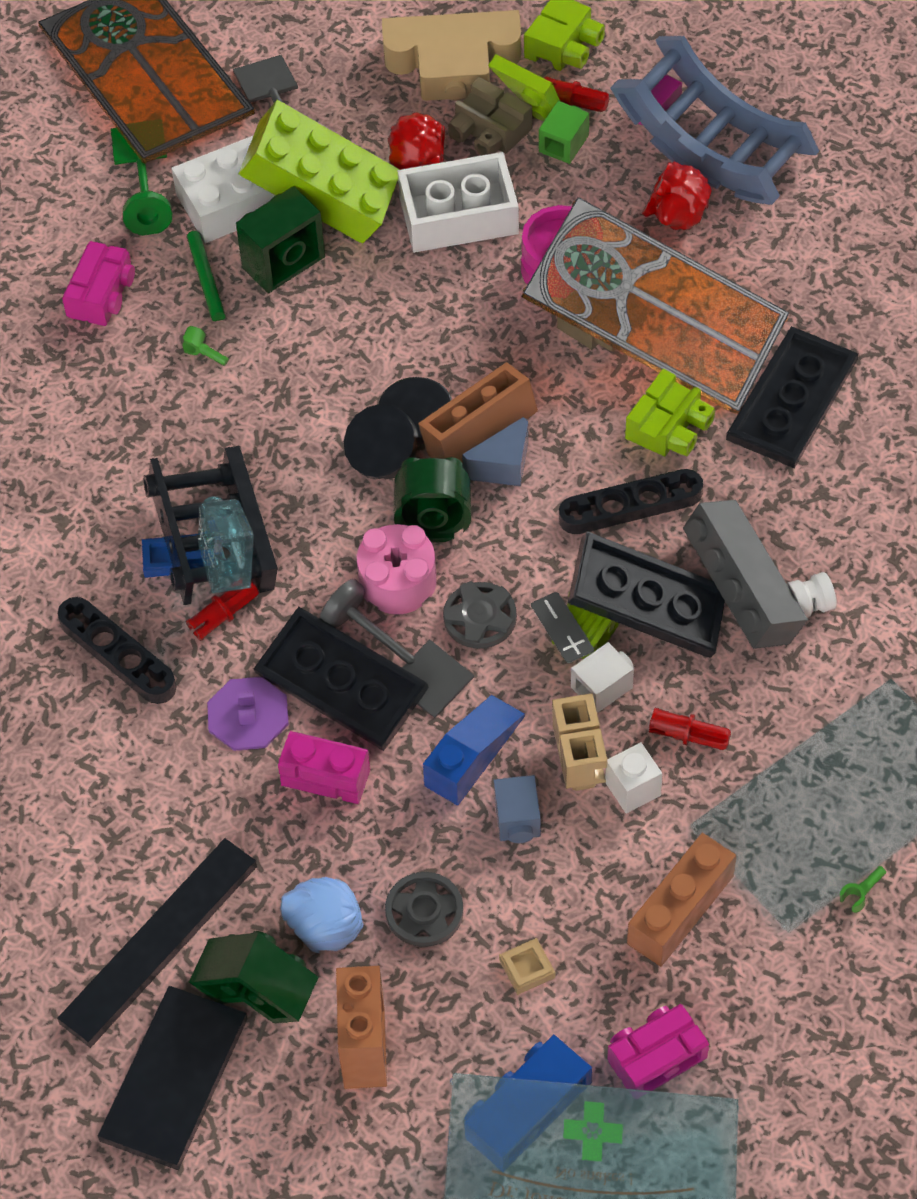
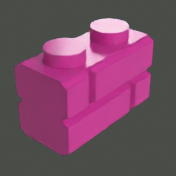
(98, 283)
(324, 767)
(658, 1049)

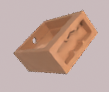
(361, 1027)

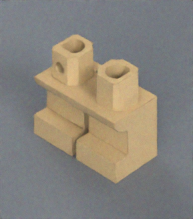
(579, 741)

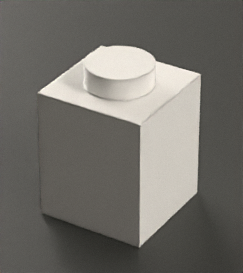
(604, 674)
(633, 777)

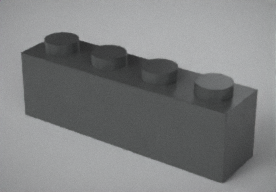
(744, 574)

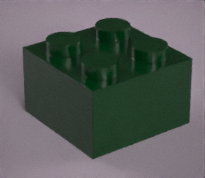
(280, 239)

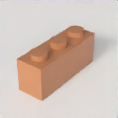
(478, 413)
(681, 899)

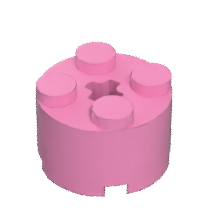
(396, 568)

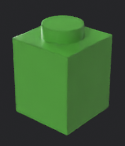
(564, 132)

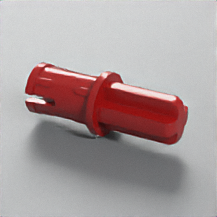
(580, 96)
(220, 610)
(689, 729)

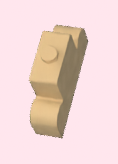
(450, 48)

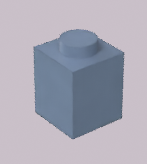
(517, 809)

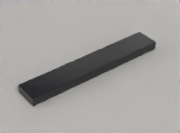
(157, 943)

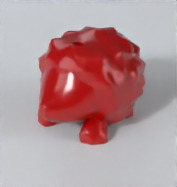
(416, 141)
(679, 197)

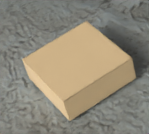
(527, 966)

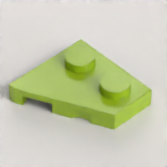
(526, 86)

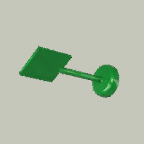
(145, 211)

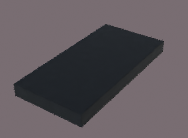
(792, 397)
(647, 594)
(341, 678)
(173, 1077)

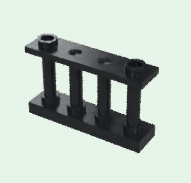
(236, 478)

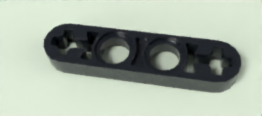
(628, 496)
(121, 646)

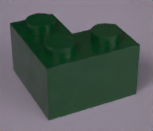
(257, 973)

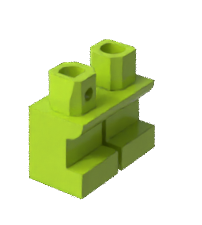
(560, 33)
(663, 415)

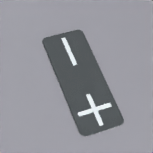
(562, 627)

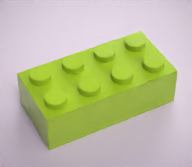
(330, 171)

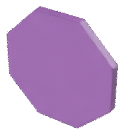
(247, 713)

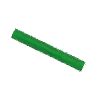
(205, 276)

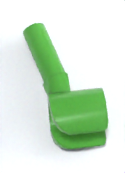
(194, 345)
(862, 889)

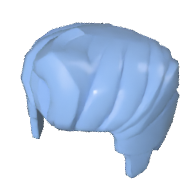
(322, 913)

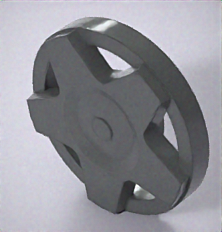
(480, 614)
(424, 909)

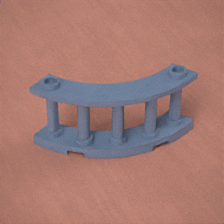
(747, 181)

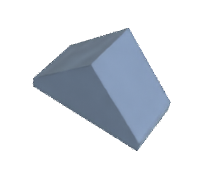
(500, 456)

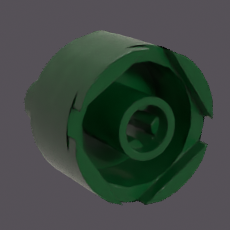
(433, 496)

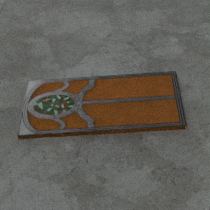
(146, 72)
(656, 305)

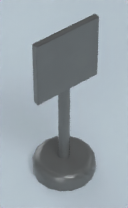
(265, 79)
(431, 663)

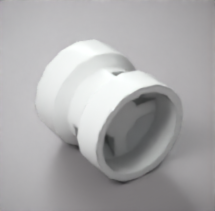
(814, 594)

